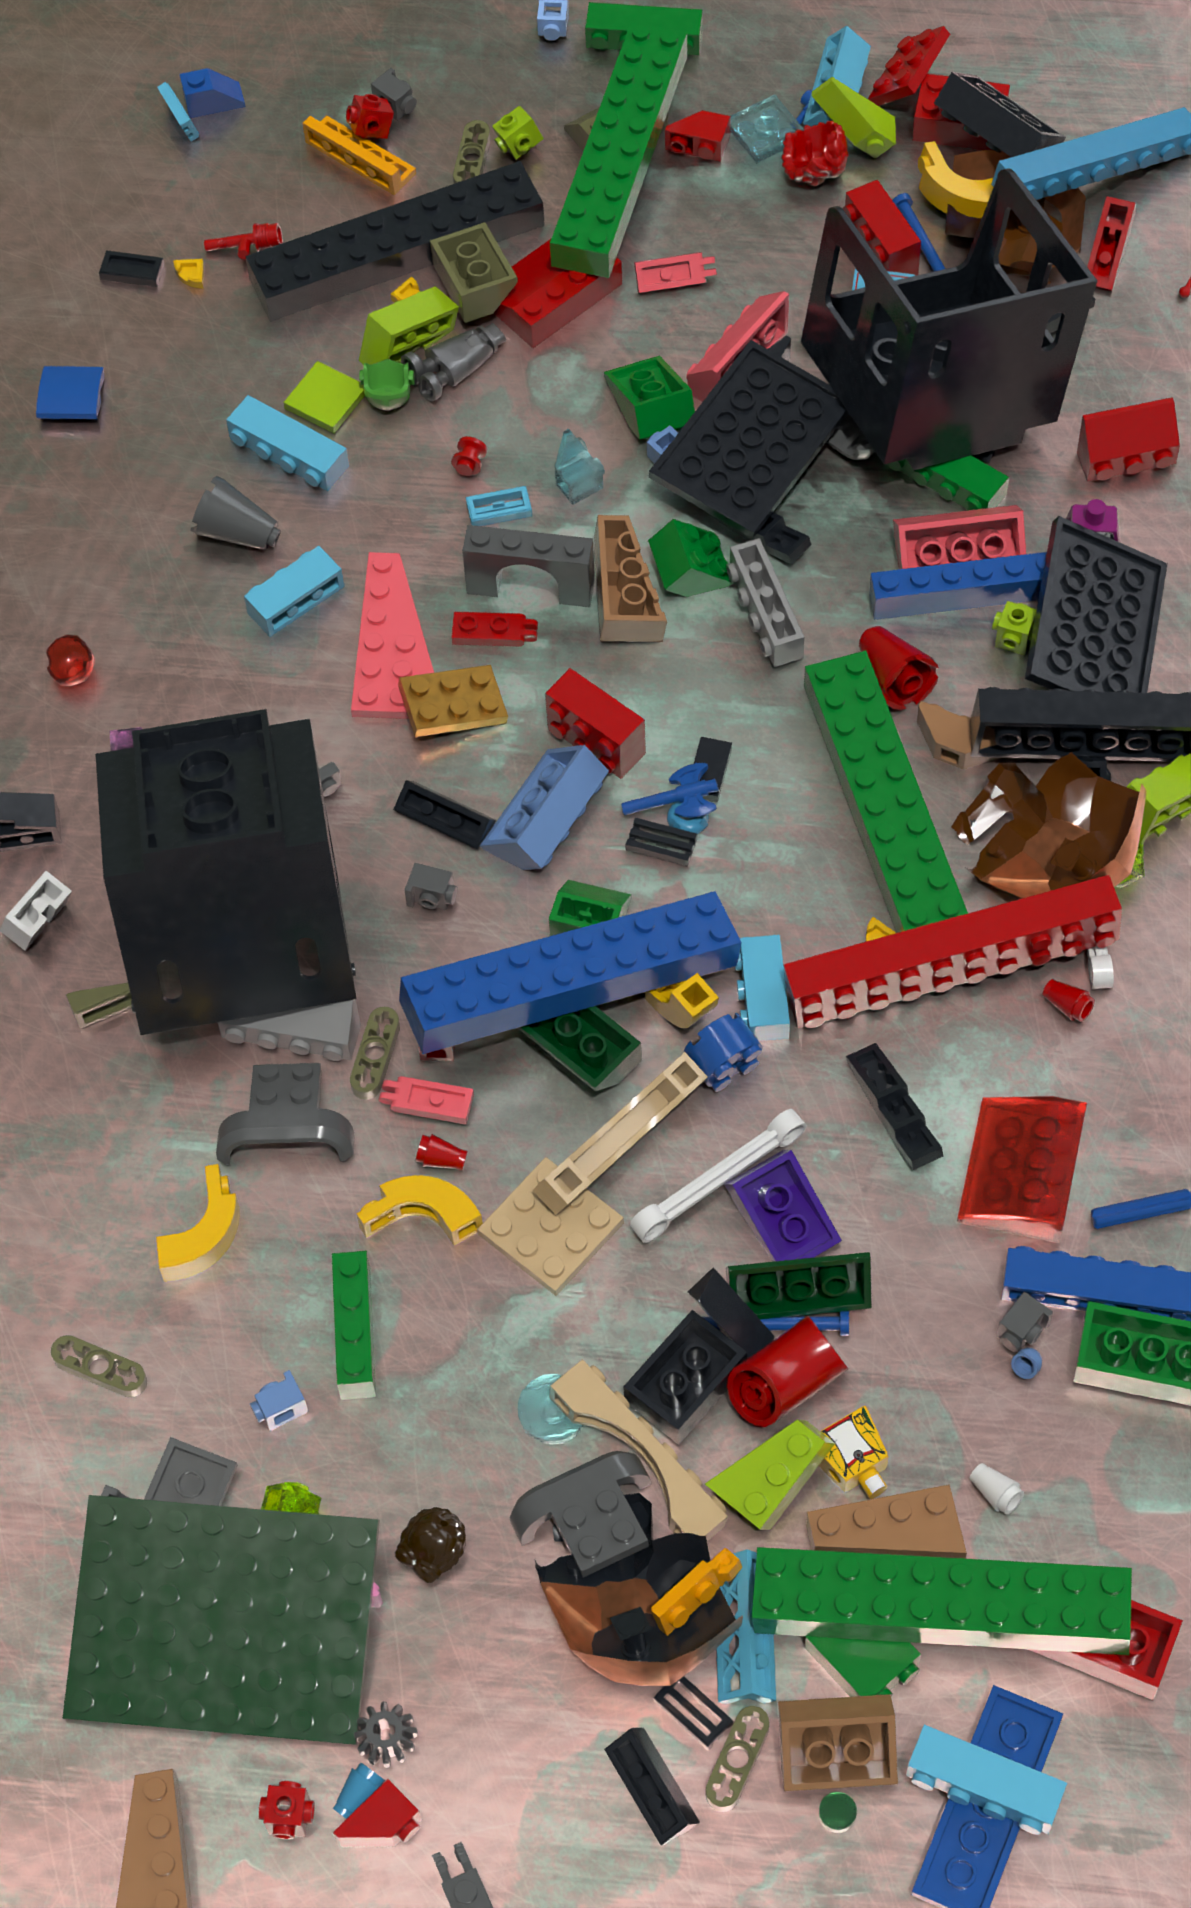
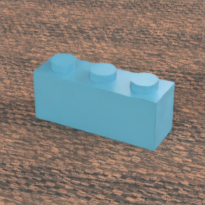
(294, 591)
(763, 987)

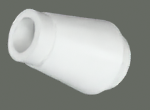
(998, 1489)

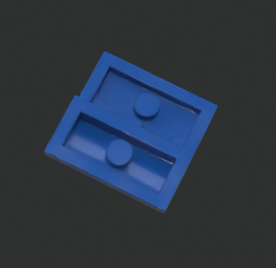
(70, 392)

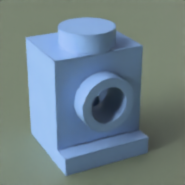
(550, 22)

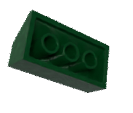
(588, 1046)
(804, 1285)

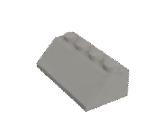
(318, 1030)

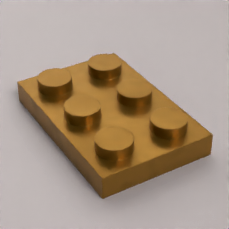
(452, 700)

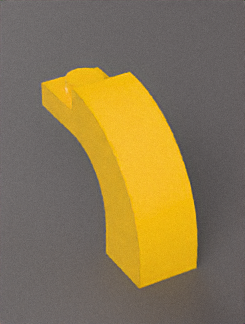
(945, 187)
(683, 1001)
(426, 1198)
(204, 1244)

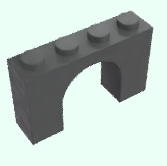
(564, 557)

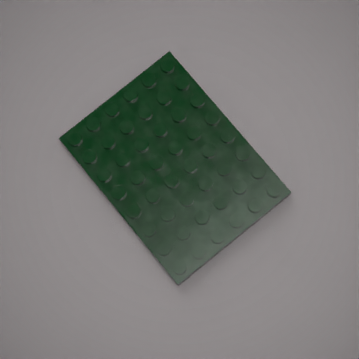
(222, 1619)

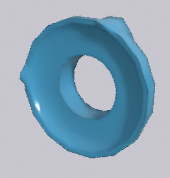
(695, 825)

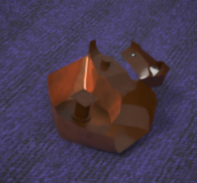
(1017, 240)
(1061, 830)

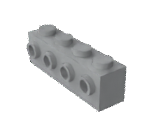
(766, 603)

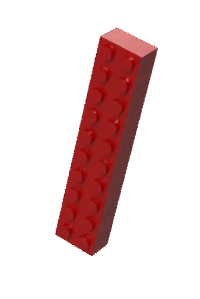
(953, 952)

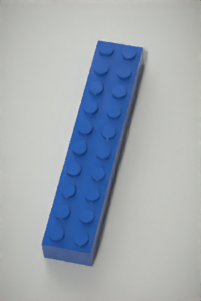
(568, 972)

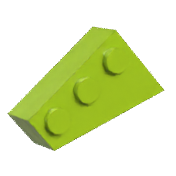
(407, 326)
(1166, 795)
(773, 1473)

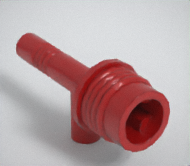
(263, 237)

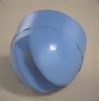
(1028, 1365)

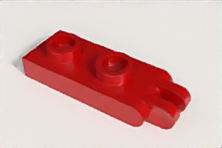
(493, 629)

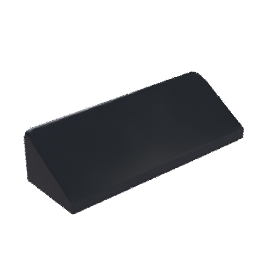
(443, 814)
(730, 1313)
(651, 1785)

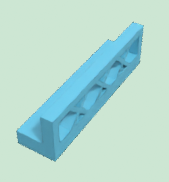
(755, 1652)

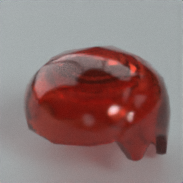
(70, 660)

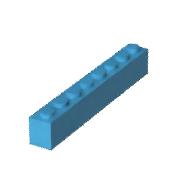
(1102, 154)

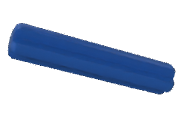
(1141, 1208)

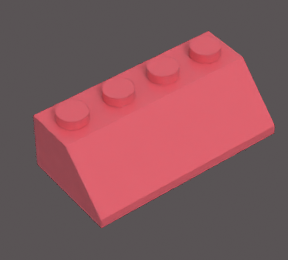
(761, 322)
(959, 536)

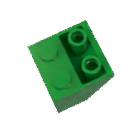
(689, 559)
(585, 905)

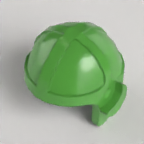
(387, 383)

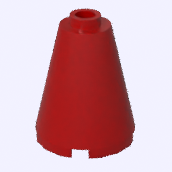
(900, 668)

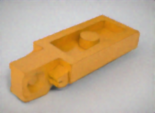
(694, 1589)

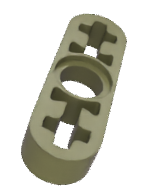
(468, 146)
(379, 1066)
(80, 1347)
(717, 1779)

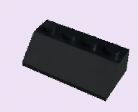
(994, 116)

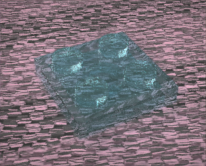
(763, 127)

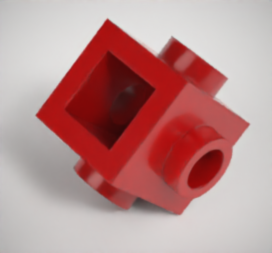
(369, 116)
(292, 1821)

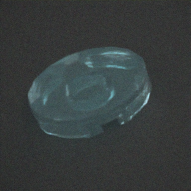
(541, 1416)

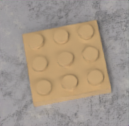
(548, 1244)

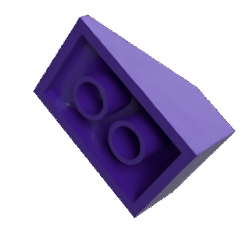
(783, 1209)

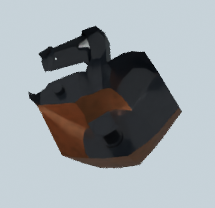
(610, 1612)

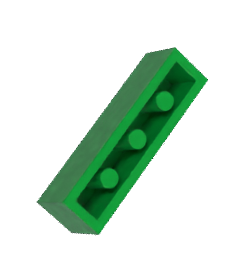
(609, 23)
(961, 480)
(353, 1325)

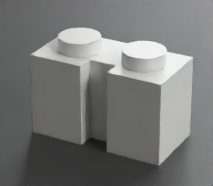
(34, 909)

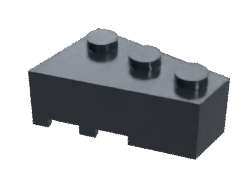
(28, 821)

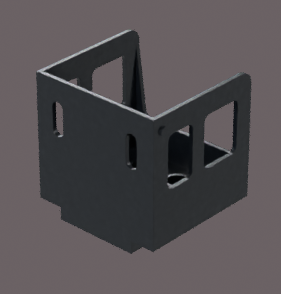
(955, 353)
(221, 867)

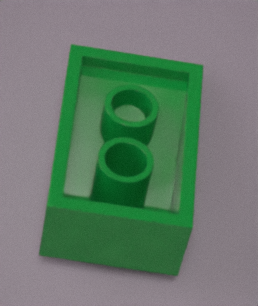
(651, 396)

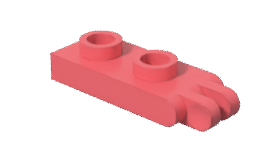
(672, 271)
(428, 1099)

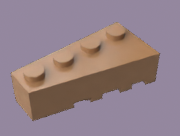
(624, 591)
(897, 1524)
(155, 1848)

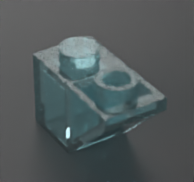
(576, 470)

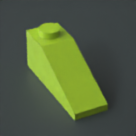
(862, 120)

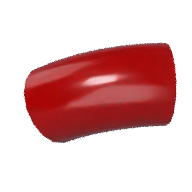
(784, 1374)

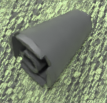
(234, 518)

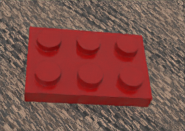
(908, 66)

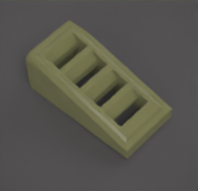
(99, 1003)

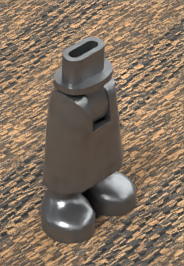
(453, 359)

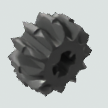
(372, 1728)

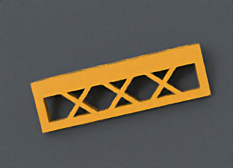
(358, 154)

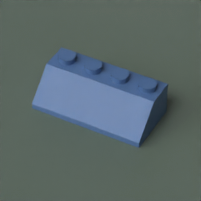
(546, 807)

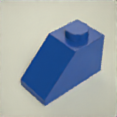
(210, 93)

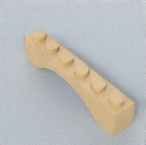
(620, 1133)
(590, 1402)

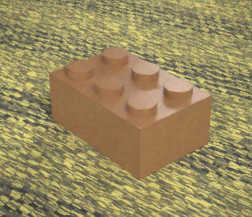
(838, 1742)

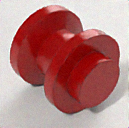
(467, 459)

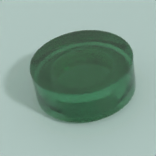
(837, 1812)

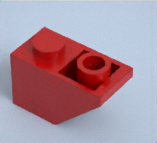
(699, 135)

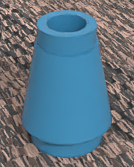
(357, 1789)

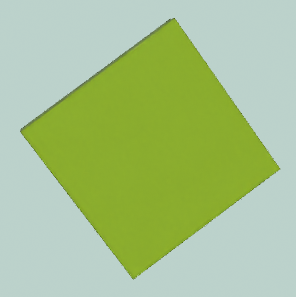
(325, 397)

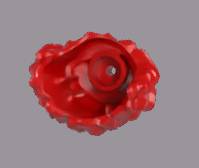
(815, 153)

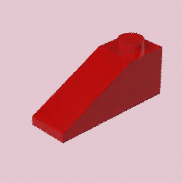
(1111, 241)

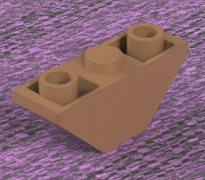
(950, 736)

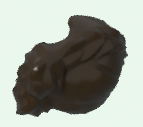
(431, 1543)

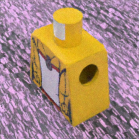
(856, 1454)

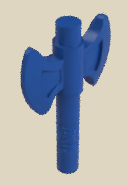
(689, 792)

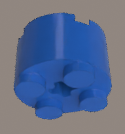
(725, 1050)

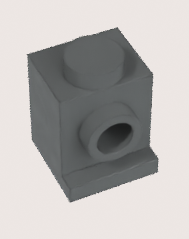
(396, 92)
(430, 887)
(1023, 1323)

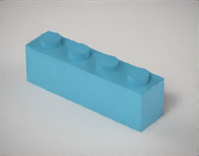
(845, 60)
(287, 443)
(985, 1780)

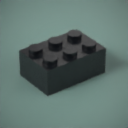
(684, 1377)

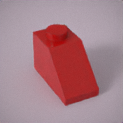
(380, 1820)

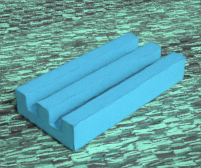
(178, 111)
(500, 510)

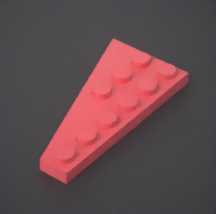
(389, 640)

